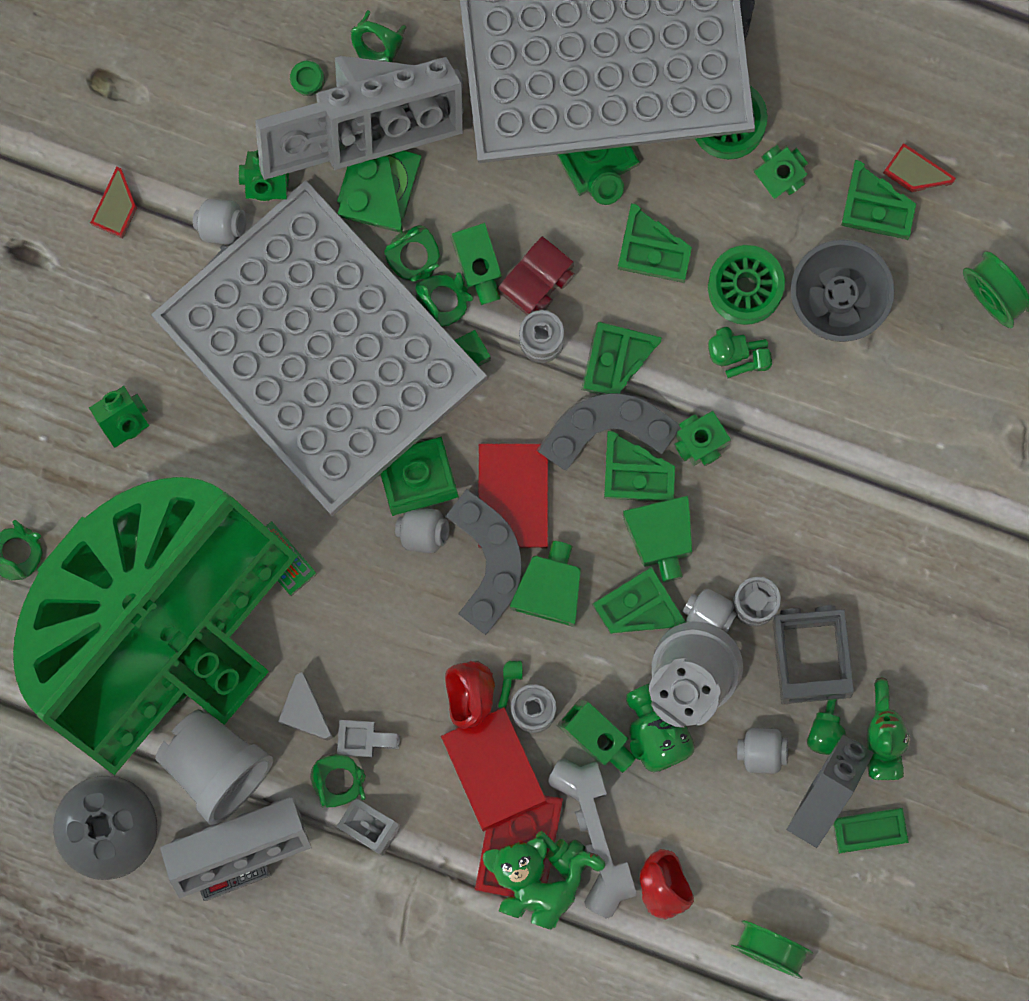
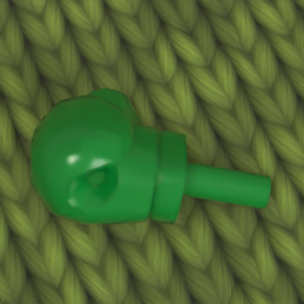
(729, 348)
(825, 730)
(561, 852)

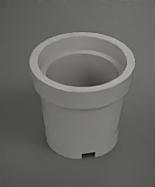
(709, 660)
(213, 765)

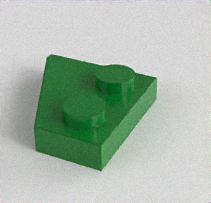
(371, 195)
(876, 206)
(652, 249)
(615, 357)
(636, 473)
(638, 606)

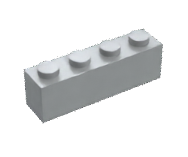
(235, 847)

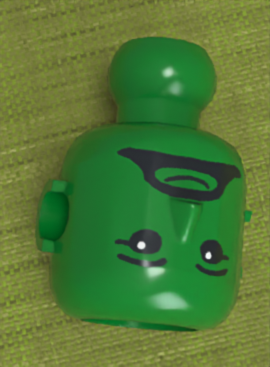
(653, 739)

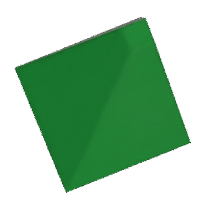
(474, 347)

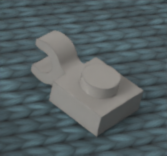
(359, 739)

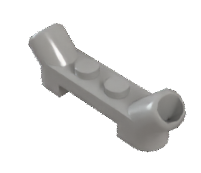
(585, 785)

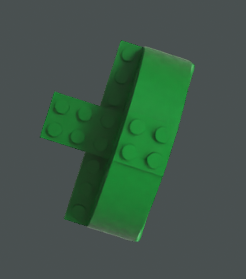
(143, 612)

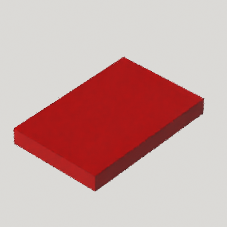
(516, 486)
(494, 770)
(519, 830)

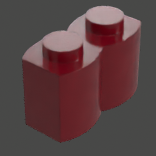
(537, 277)

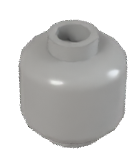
(219, 221)
(422, 530)
(711, 609)
(763, 750)

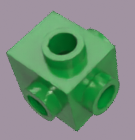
(776, 183)
(255, 184)
(120, 415)
(710, 430)

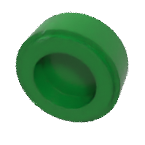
(307, 78)
(605, 186)

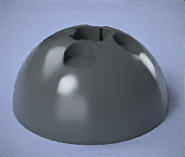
(854, 276)
(120, 839)

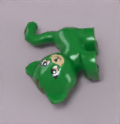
(886, 737)
(520, 870)

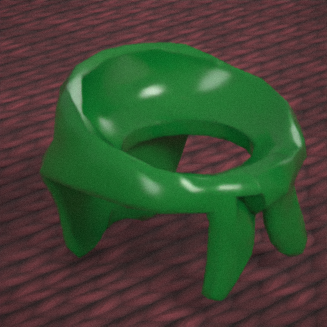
(390, 39)
(416, 234)
(426, 287)
(11, 570)
(323, 767)

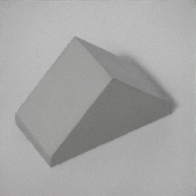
(302, 710)
(368, 826)

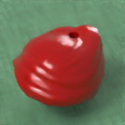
(469, 693)
(664, 885)

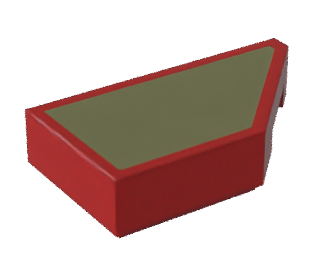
(916, 171)
(115, 207)

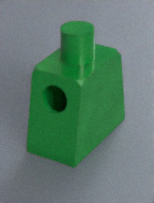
(472, 246)
(661, 535)
(550, 587)
(585, 725)

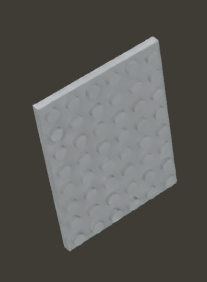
(603, 74)
(319, 347)

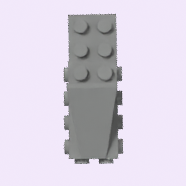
(367, 116)

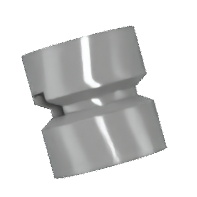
(541, 336)
(756, 601)
(533, 708)

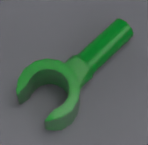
(761, 362)
(512, 671)

